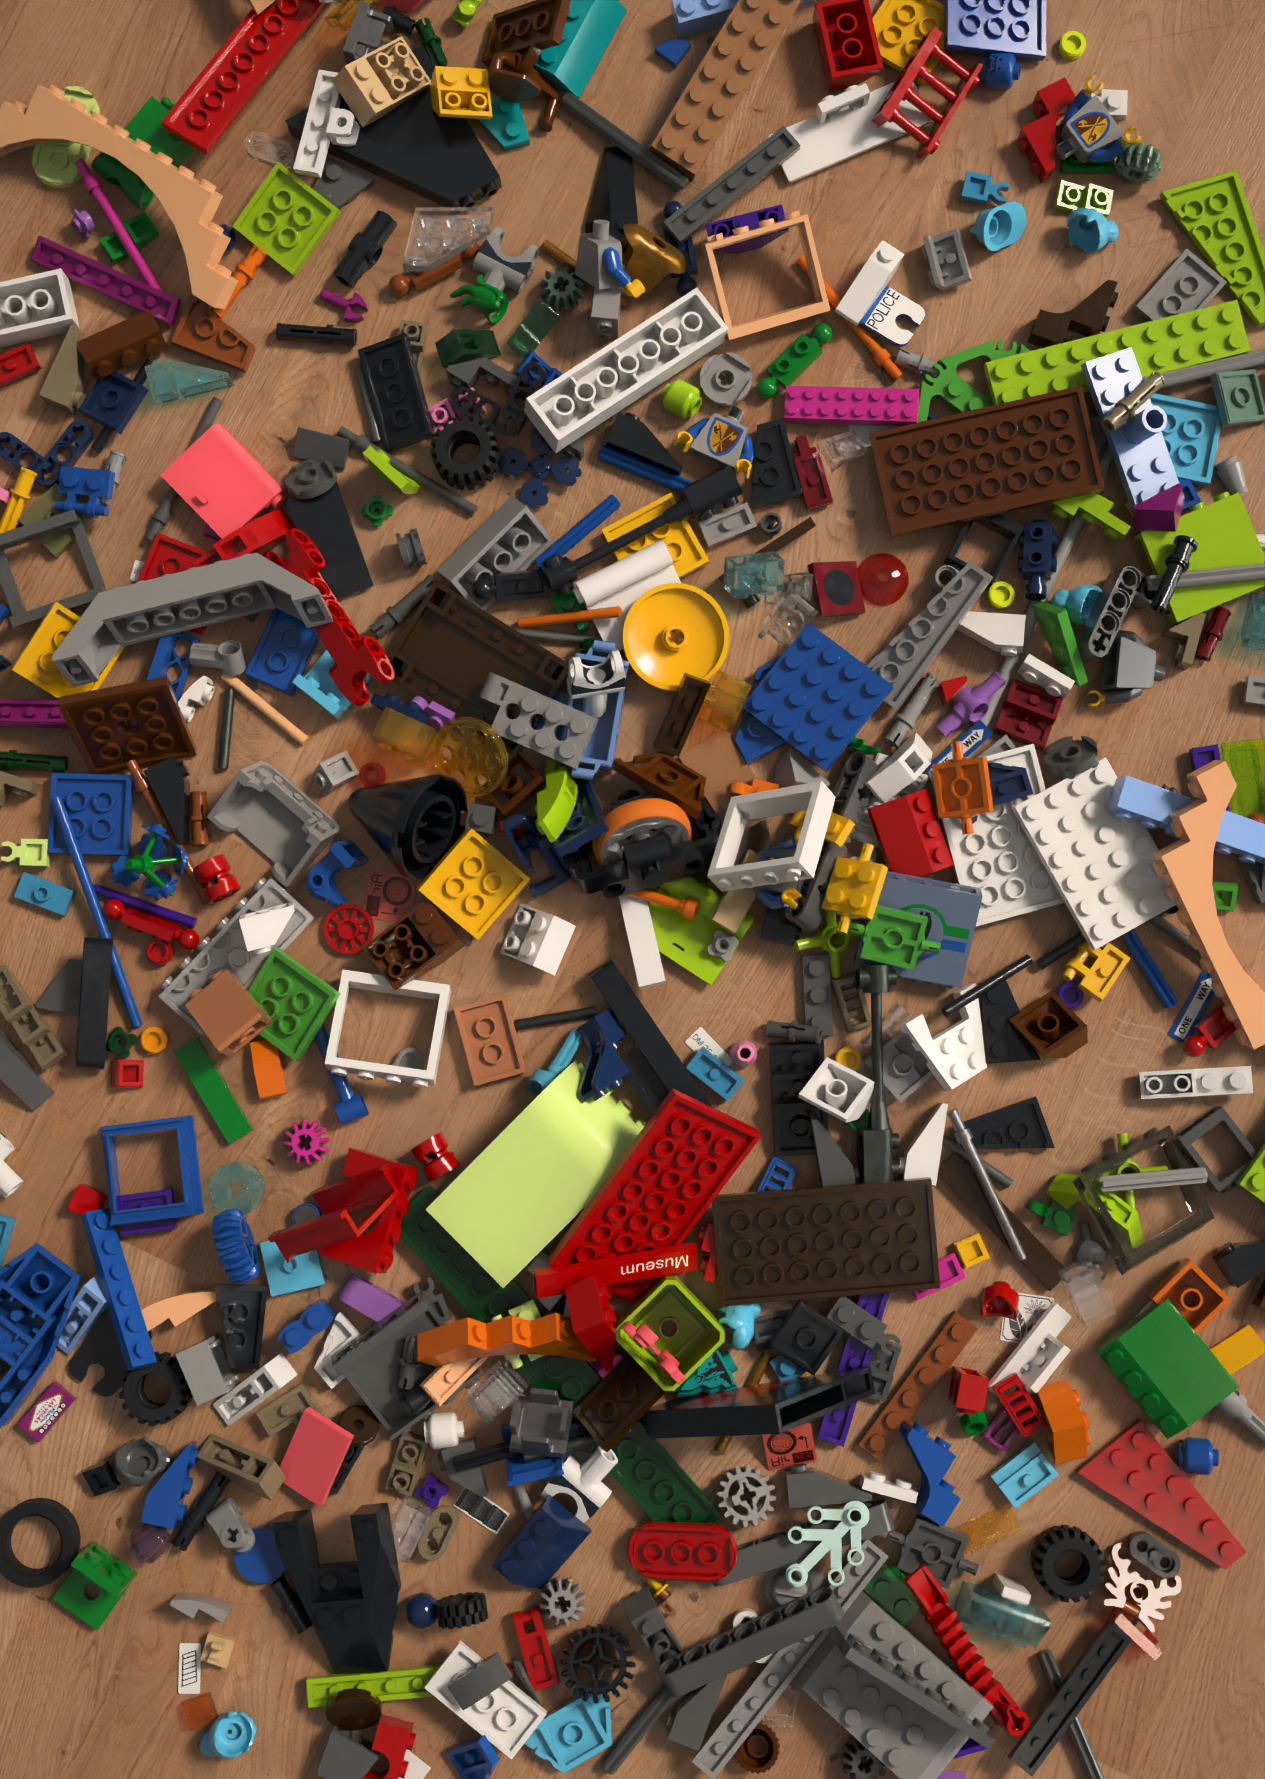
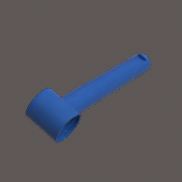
(350, 1106)

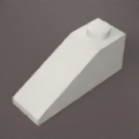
(870, 282)
(996, 631)
(924, 1152)
(255, 1389)

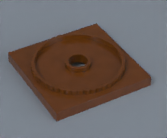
(108, 744)

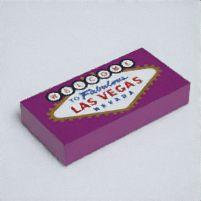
(46, 1411)

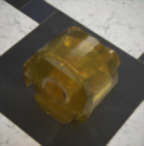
(724, 701)

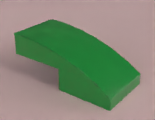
(139, 229)

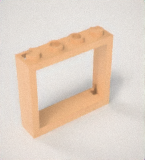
(779, 318)

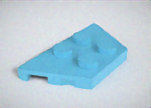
(573, 1732)

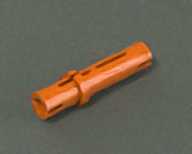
(243, 273)

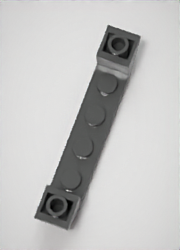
(468, 373)

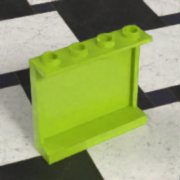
(1223, 541)

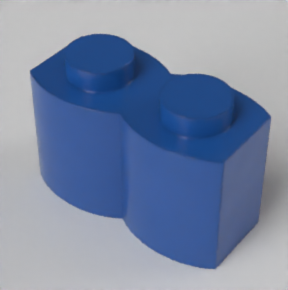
(303, 1329)

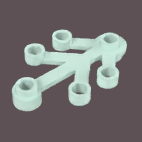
(830, 1540)

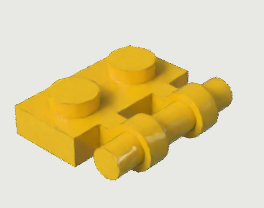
(1102, 973)

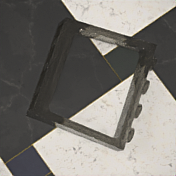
(1123, 1255)

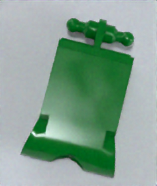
(147, 127)

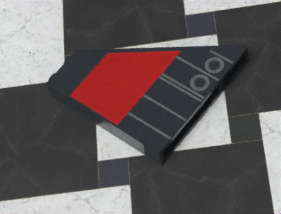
(760, 1407)

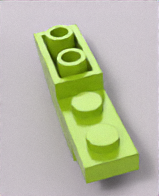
(1093, 510)
(556, 801)

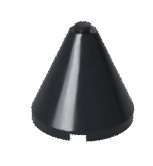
(412, 820)

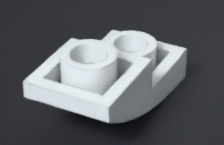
(197, 693)

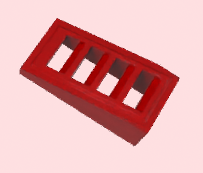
(1031, 1425)

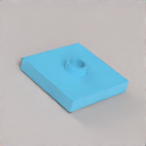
(299, 1274)

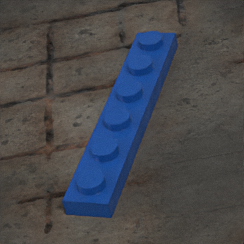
(118, 1289)

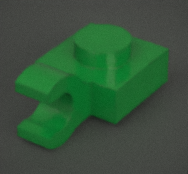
(568, 603)
(1054, 1215)

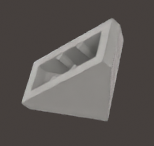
(794, 771)

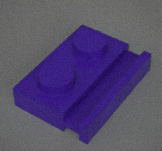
(146, 1199)

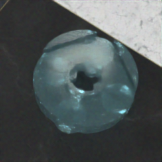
(231, 1173)

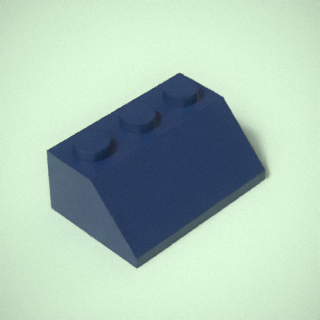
(541, 1545)

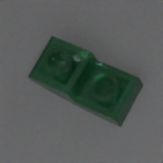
(533, 328)

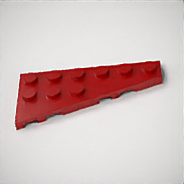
(1150, 1482)

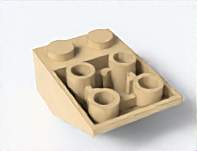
(381, 81)

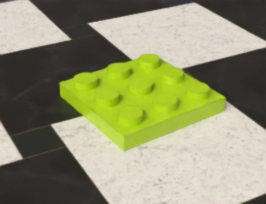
(286, 218)

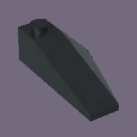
(614, 194)

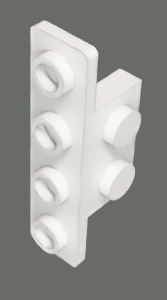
(1037, 1353)

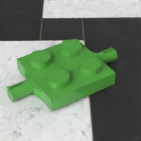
(894, 937)

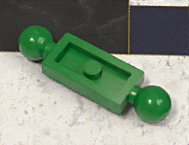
(794, 361)

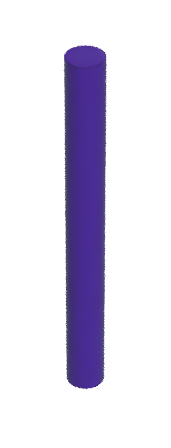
(146, 906)

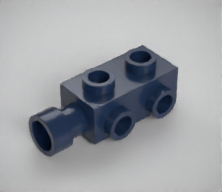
(1039, 549)

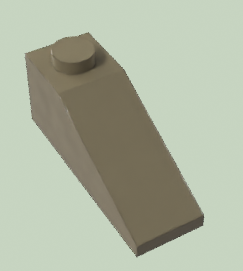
(66, 378)
(242, 1466)

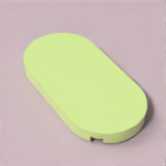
(56, 161)

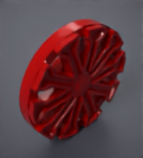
(348, 929)

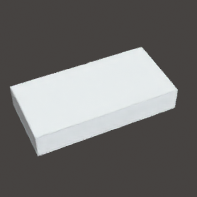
(1011, 1589)

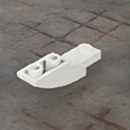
(1196, 1082)

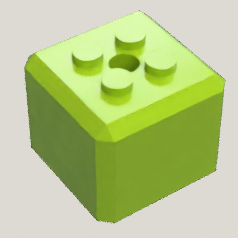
(692, 1343)

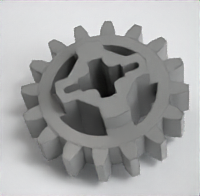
(756, 1492)

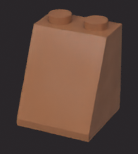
(227, 1013)

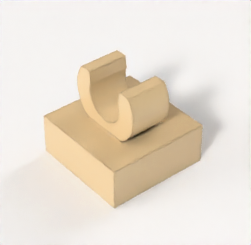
(218, 1649)

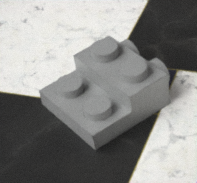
(902, 1066)

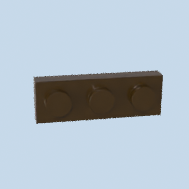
(681, 714)

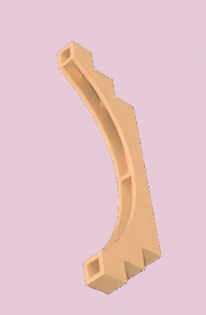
(184, 198)
(1188, 876)

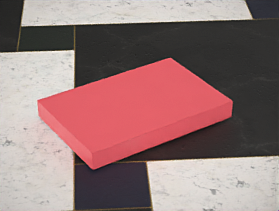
(315, 1456)

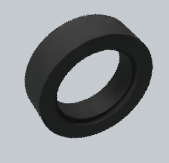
(69, 1532)

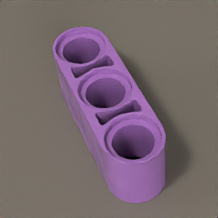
(368, 1298)

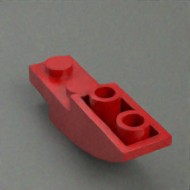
(249, 539)

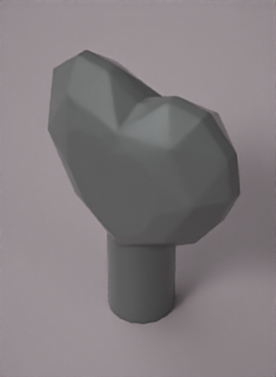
(1089, 1247)

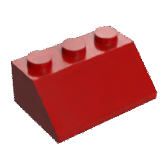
(846, 42)
(910, 835)

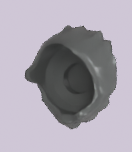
(140, 1461)

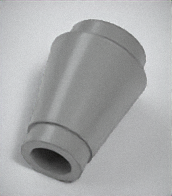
(1232, 475)

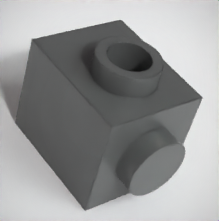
(482, 819)

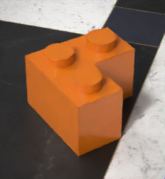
(1065, 1423)

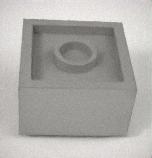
(207, 1369)

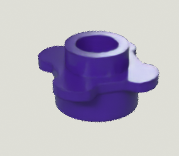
(432, 1498)

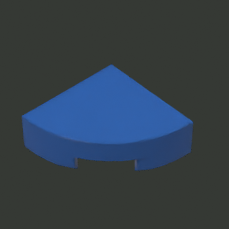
(673, 51)

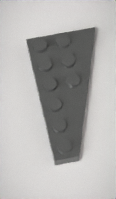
(901, 1680)

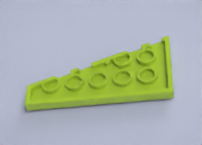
(1224, 231)

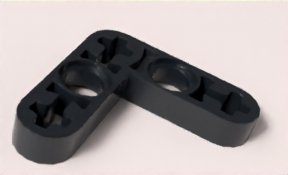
(510, 408)

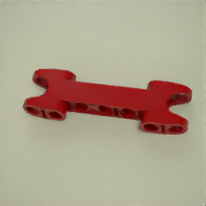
(351, 653)

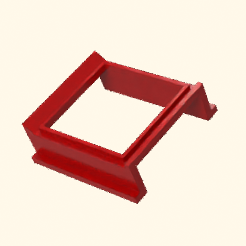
(335, 1203)

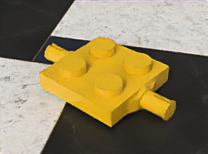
(854, 888)

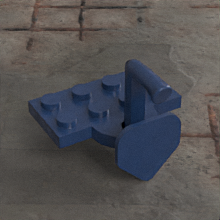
(584, 825)

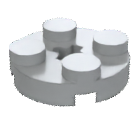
(721, 366)

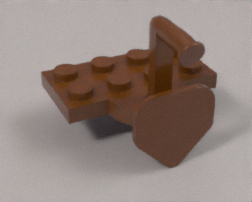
(514, 48)

